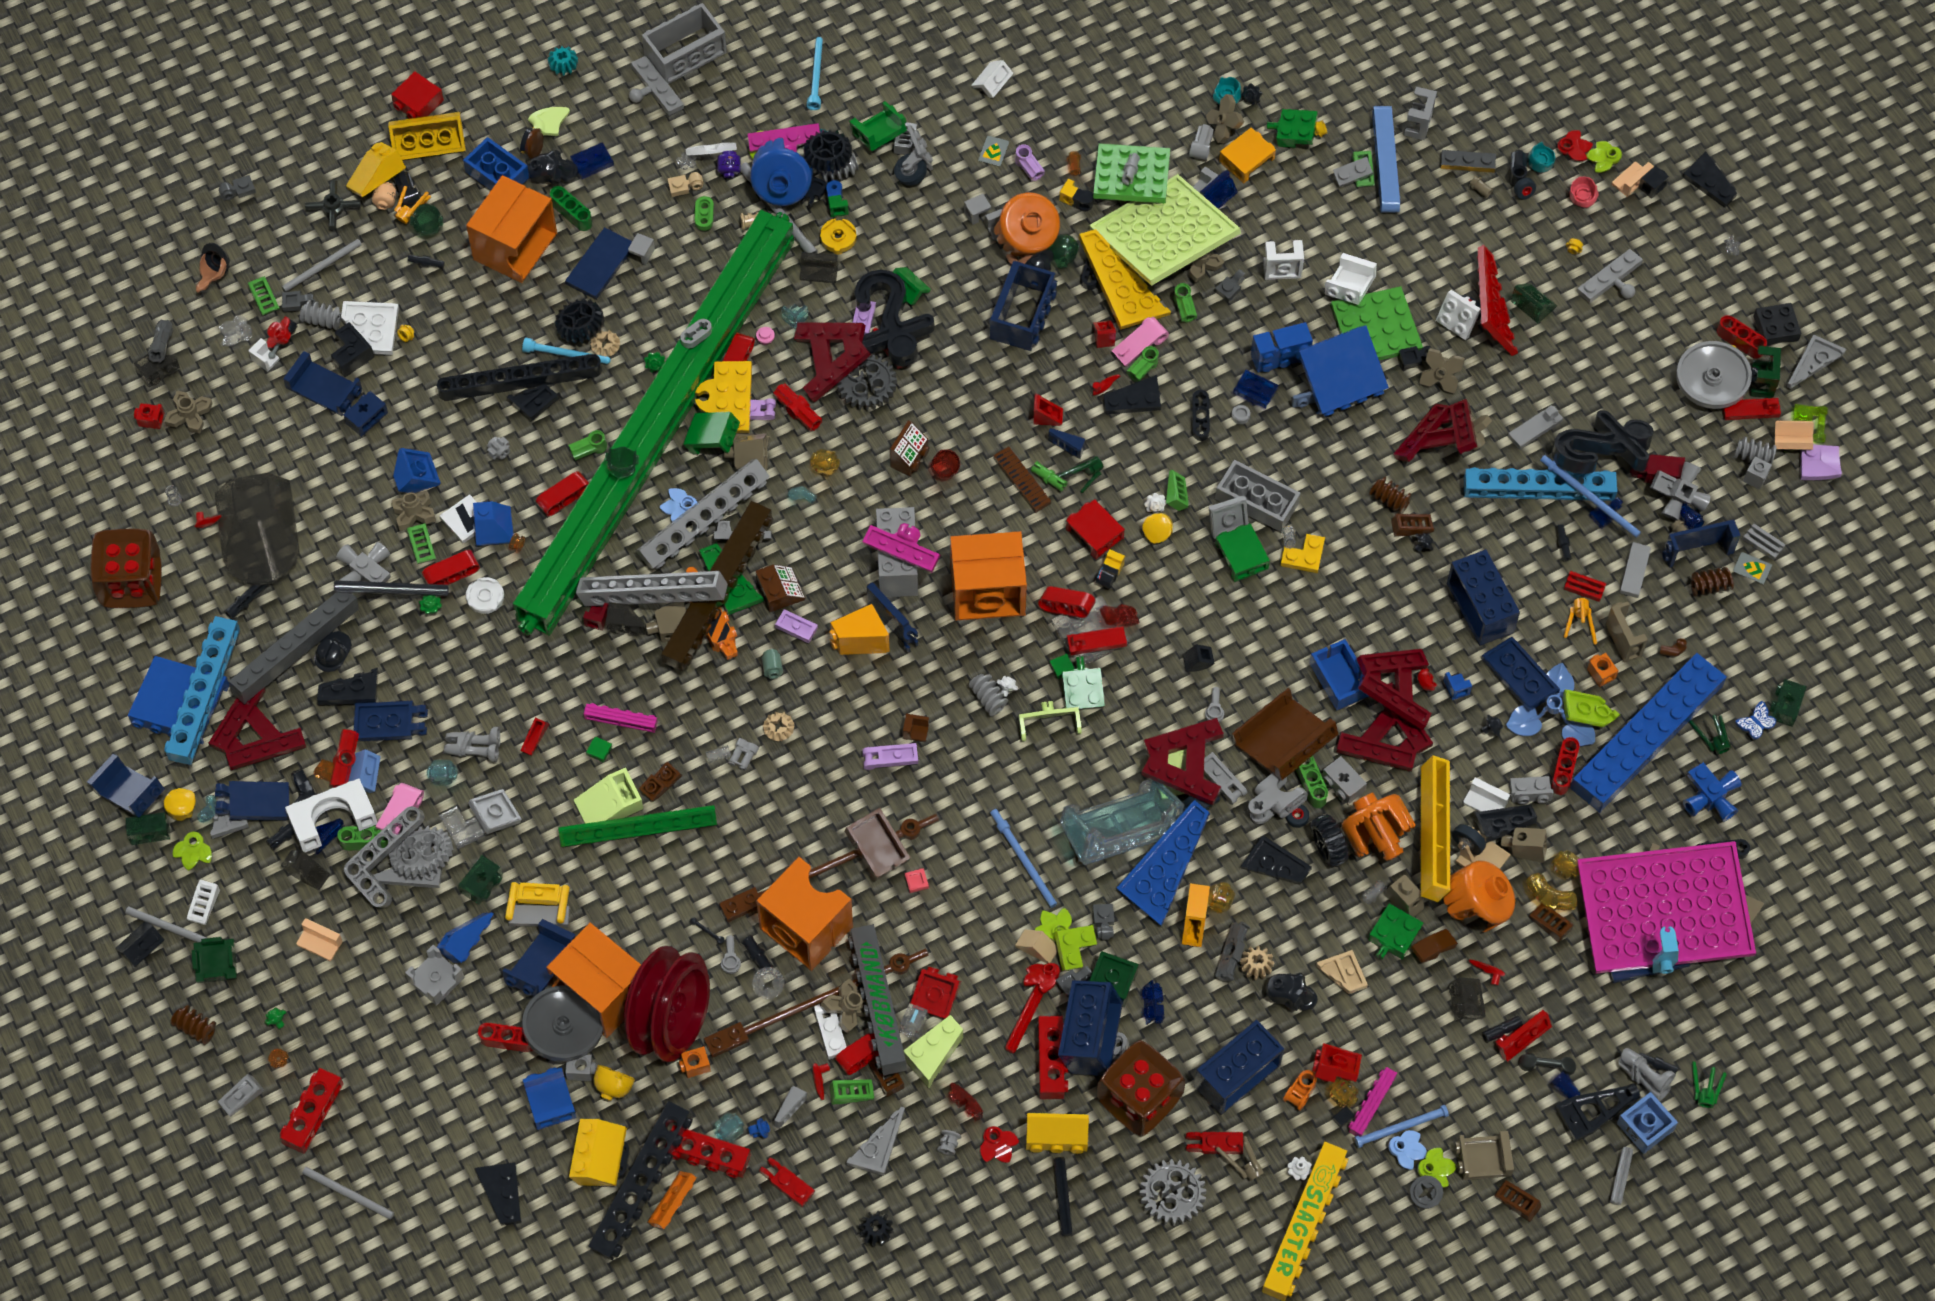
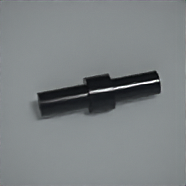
(426, 261)
(1564, 542)
(1658, 1063)

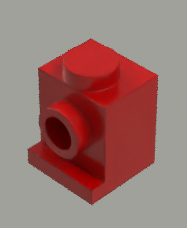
(149, 415)

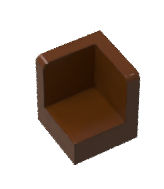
(915, 727)

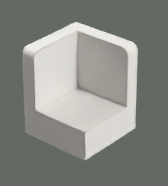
(259, 355)

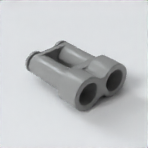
(745, 747)

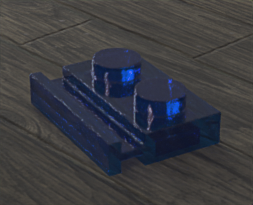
(592, 160)
(1220, 190)
(1255, 389)

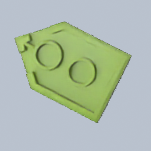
(1587, 709)

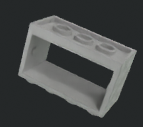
(691, 56)
(896, 576)

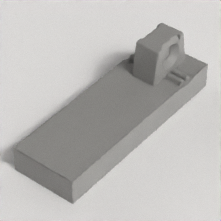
(1535, 427)
(724, 531)

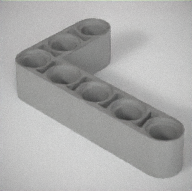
(379, 854)

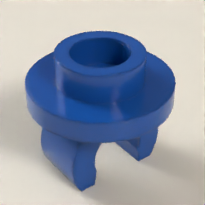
(761, 1128)

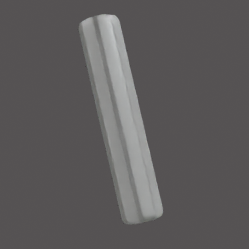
(1621, 1176)

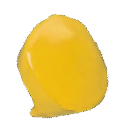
(1157, 527)
(180, 804)

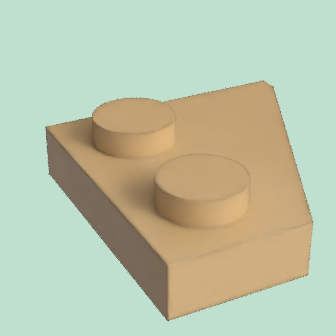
(1344, 971)

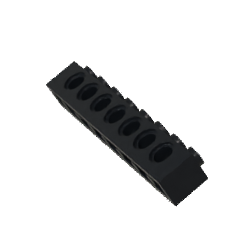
(630, 1186)

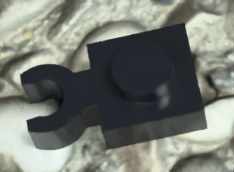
(816, 190)
(1412, 356)

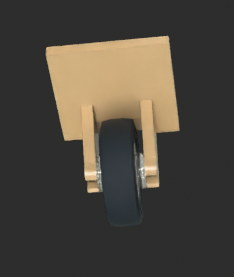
(1474, 847)

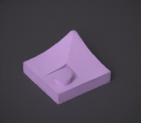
(1820, 463)

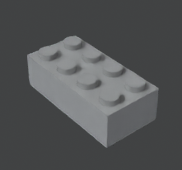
(1265, 497)

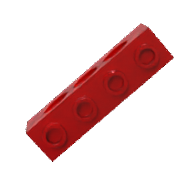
(1051, 1088)
(302, 1139)
(720, 1149)

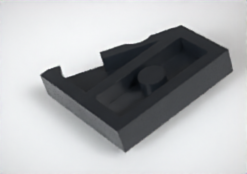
(534, 401)

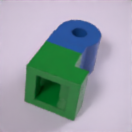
(834, 195)

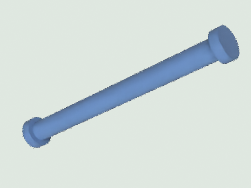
(1359, 1141)

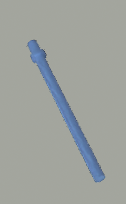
(1552, 466)

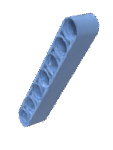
(1386, 159)

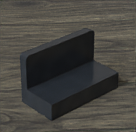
(140, 943)

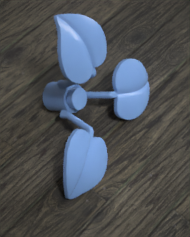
(1528, 724)

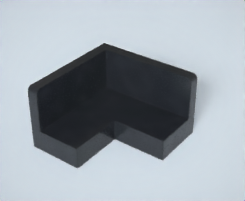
(354, 352)

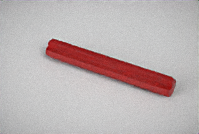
(1024, 1020)

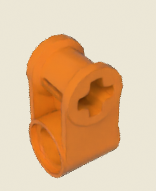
(1299, 1092)

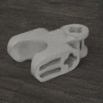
(1273, 800)

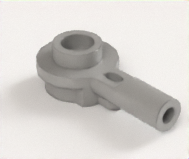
(1215, 709)
(730, 962)

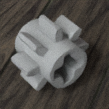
(498, 448)

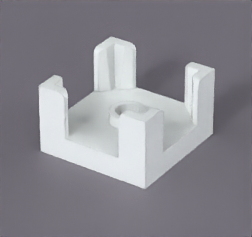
(1285, 264)

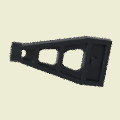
(1574, 1118)

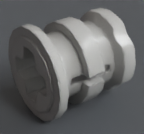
(948, 1142)

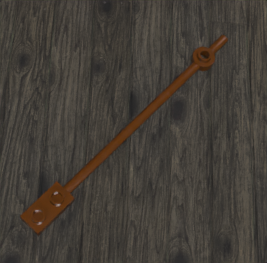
(747, 901)
(737, 1035)

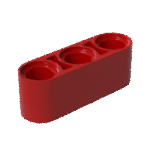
(1738, 329)
(740, 348)
(562, 493)
(451, 569)
(1066, 602)
(1568, 758)
(499, 1031)
(857, 1054)

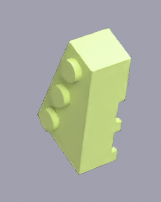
(933, 1049)

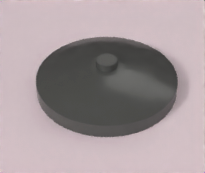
(561, 1024)

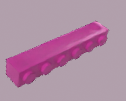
(621, 718)
(1374, 1100)

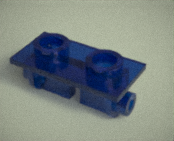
(1152, 1011)

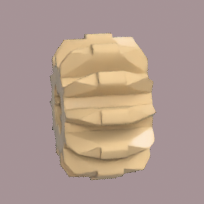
(1254, 956)

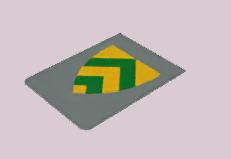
(993, 150)
(1752, 567)

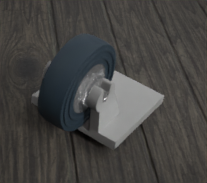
(913, 167)

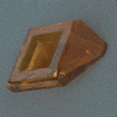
(324, 770)

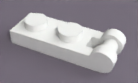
(830, 1032)

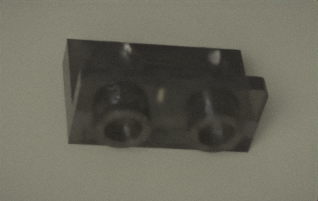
(1467, 998)

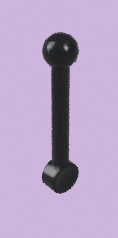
(720, 939)

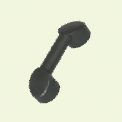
(1529, 1060)

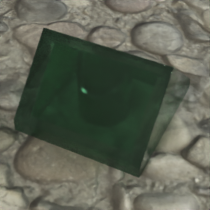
(1532, 302)

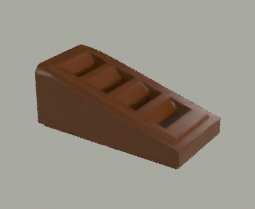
(1400, 526)
(1552, 931)
(891, 1089)
(1529, 1199)

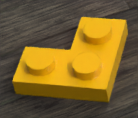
(1305, 559)

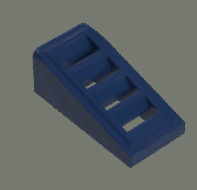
(1068, 442)

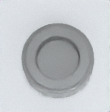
(1240, 414)

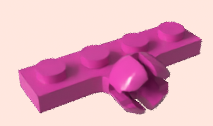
(792, 136)
(902, 546)

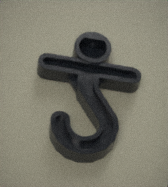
(893, 334)
(1612, 438)

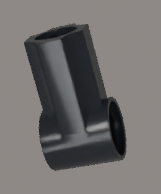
(1518, 166)
(411, 196)

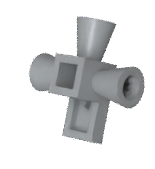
(1680, 490)
(365, 567)

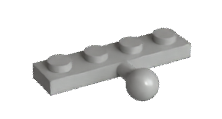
(655, 85)
(1611, 276)

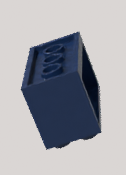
(1029, 277)
(1483, 597)
(1090, 1027)
(1238, 1067)

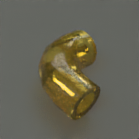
(1549, 896)

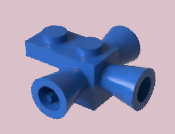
(1711, 792)

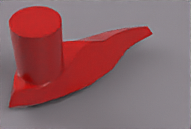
(1099, 387)
(205, 522)
(1497, 973)
(818, 1079)

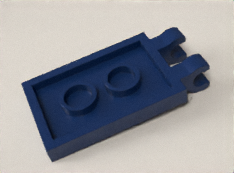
(891, 616)
(388, 720)
(253, 800)

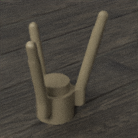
(1253, 1168)

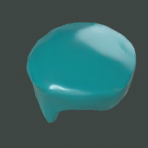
(1227, 86)
(1541, 158)

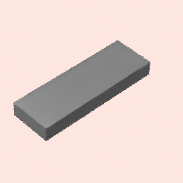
(1635, 570)
(532, 914)

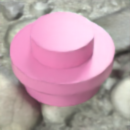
(765, 335)

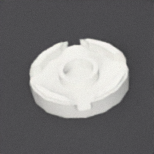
(485, 595)

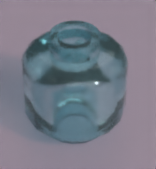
(442, 772)
(729, 1127)

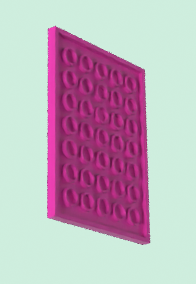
(1684, 888)

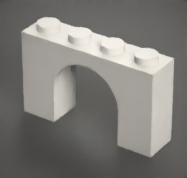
(347, 796)

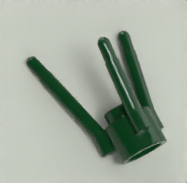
(1091, 466)
(1720, 743)

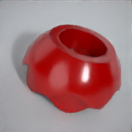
(1426, 680)

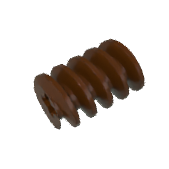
(1391, 495)
(1710, 580)
(193, 1024)

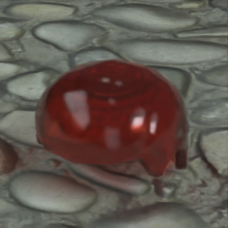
(945, 464)

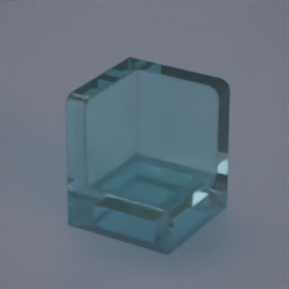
(794, 314)

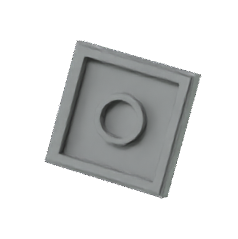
(1228, 515)
(494, 811)

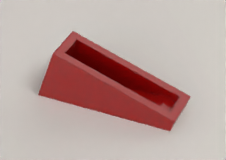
(534, 736)

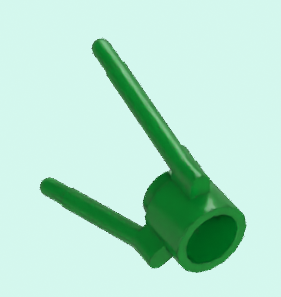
(1707, 1097)

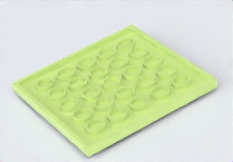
(1167, 235)

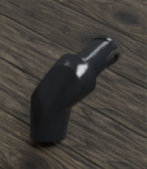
(302, 785)

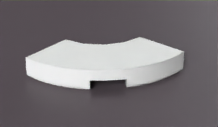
(709, 149)

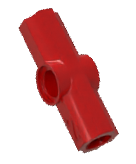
(797, 407)
(347, 748)

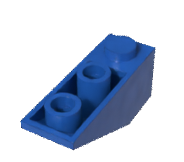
(459, 941)

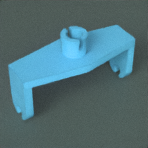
(1668, 956)

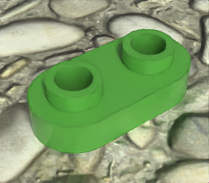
(703, 214)

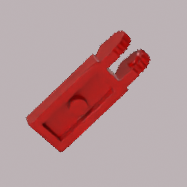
(1228, 1141)
(788, 1183)

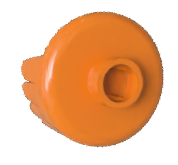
(1027, 224)
(1378, 821)
(1481, 891)

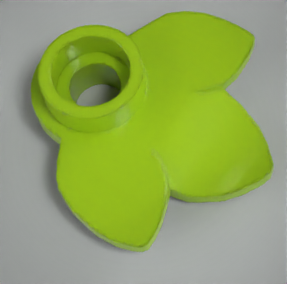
(1602, 156)
(192, 853)
(1053, 923)
(1439, 1166)

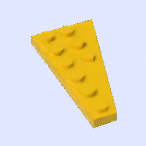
(1122, 287)

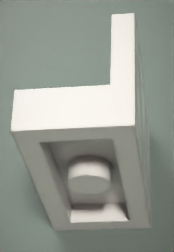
(993, 78)
(1485, 796)

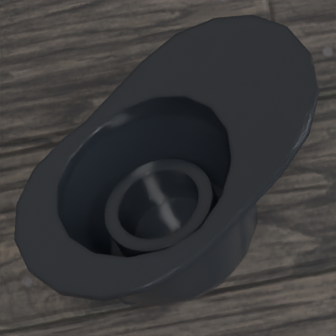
(332, 651)

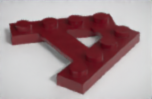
(827, 370)
(1427, 435)
(1401, 698)
(271, 743)
(1372, 749)
(1192, 780)

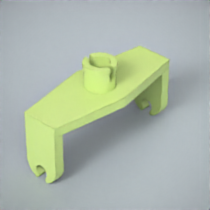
(1049, 712)

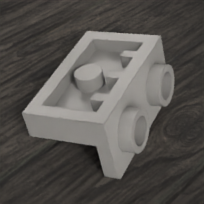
(1531, 790)

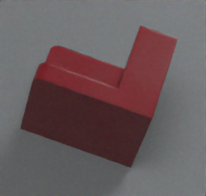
(596, 617)

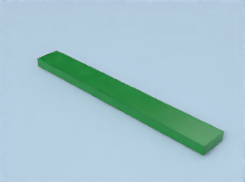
(637, 826)

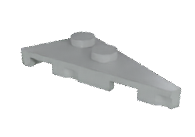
(1816, 357)
(394, 878)
(876, 1152)

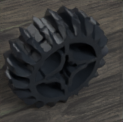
(828, 151)
(579, 321)
(1329, 840)

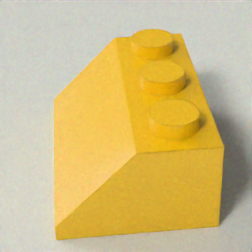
(1057, 1132)
(597, 1153)

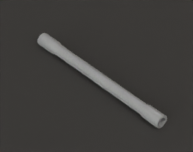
(804, 243)

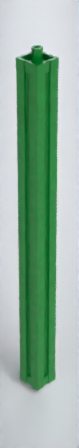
(653, 425)

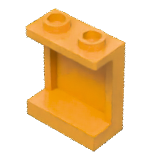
(1246, 154)

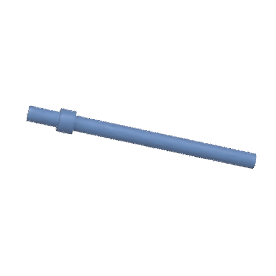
(1004, 828)

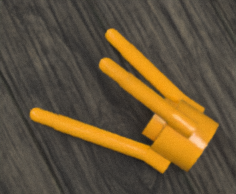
(403, 213)
(1581, 610)

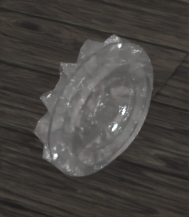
(768, 973)

